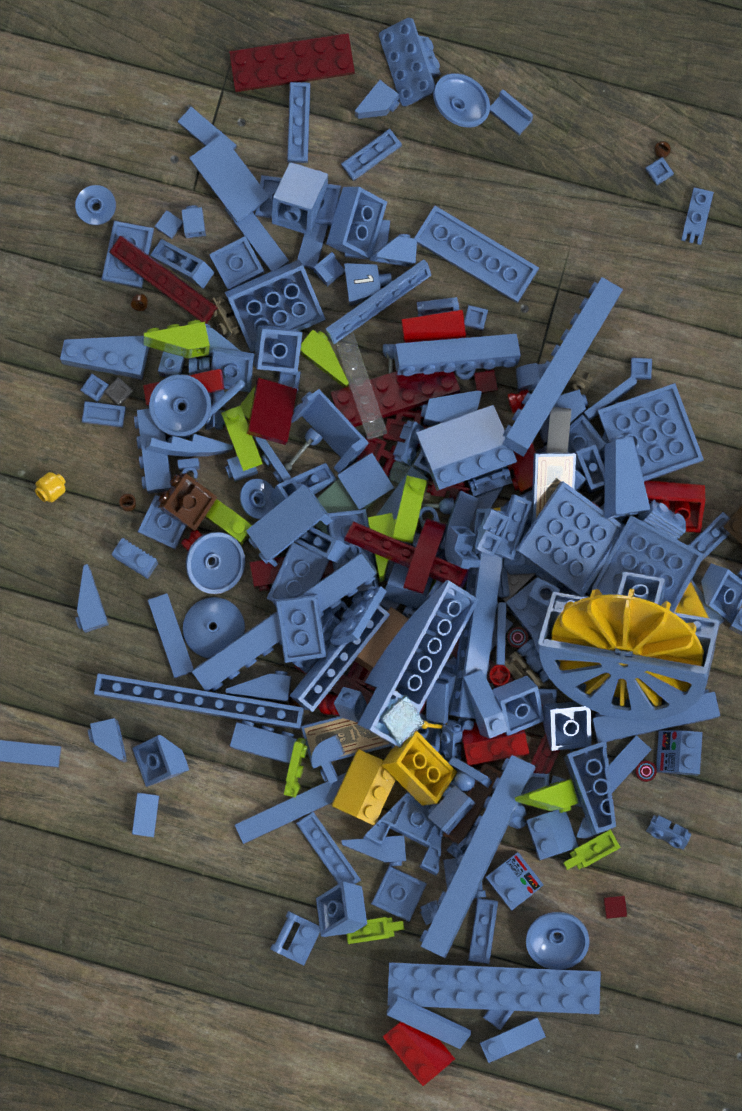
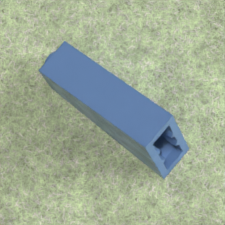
(623, 480)

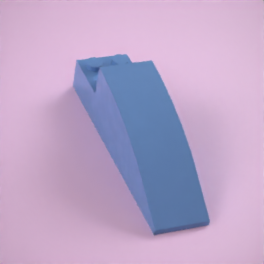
(417, 655)

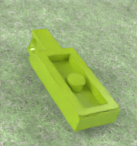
(295, 769)
(592, 851)
(375, 930)

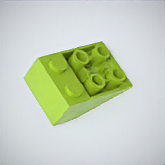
(183, 341)

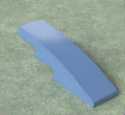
(194, 447)

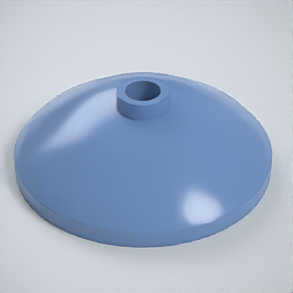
(461, 100)
(166, 400)
(226, 565)
(200, 616)
(560, 950)

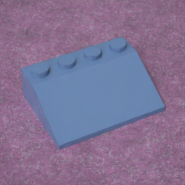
(275, 299)
(465, 447)

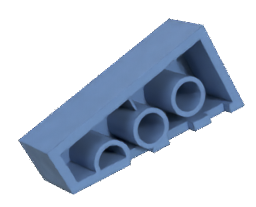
(110, 355)
(593, 785)

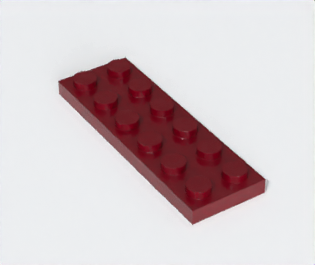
(292, 62)
(398, 393)

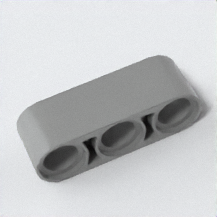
(558, 430)

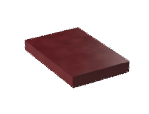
(272, 411)

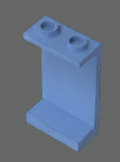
(332, 427)
(287, 523)

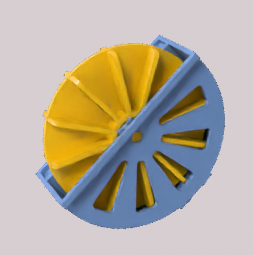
(627, 650)

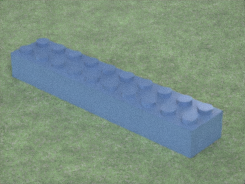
(495, 988)

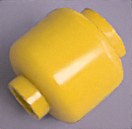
(50, 487)

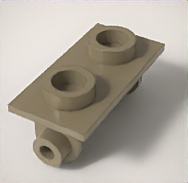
(225, 326)
(580, 380)
(519, 668)

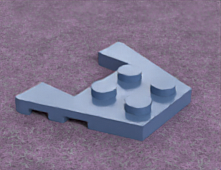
(412, 821)

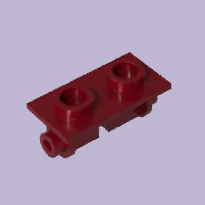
(454, 489)

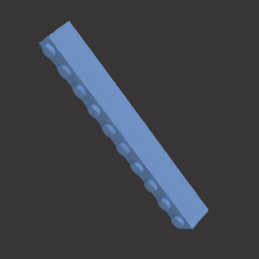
(561, 368)
(267, 633)
(477, 634)
(199, 701)
(477, 857)

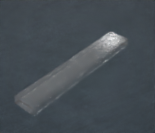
(361, 386)

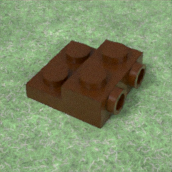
(186, 501)

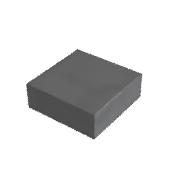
(118, 391)

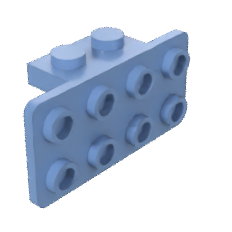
(410, 61)

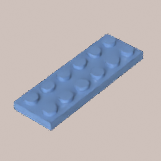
(476, 254)

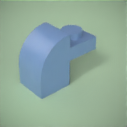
(527, 375)
(459, 547)
(324, 753)

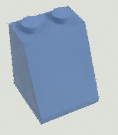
(299, 198)

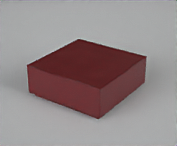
(486, 381)
(615, 907)

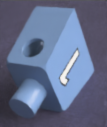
(364, 281)

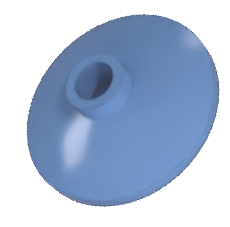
(95, 195)
(261, 491)

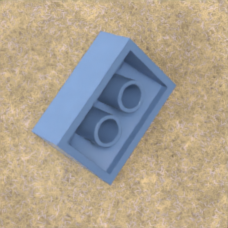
(356, 222)

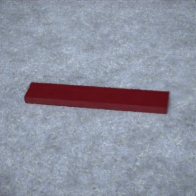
(163, 279)
(401, 553)

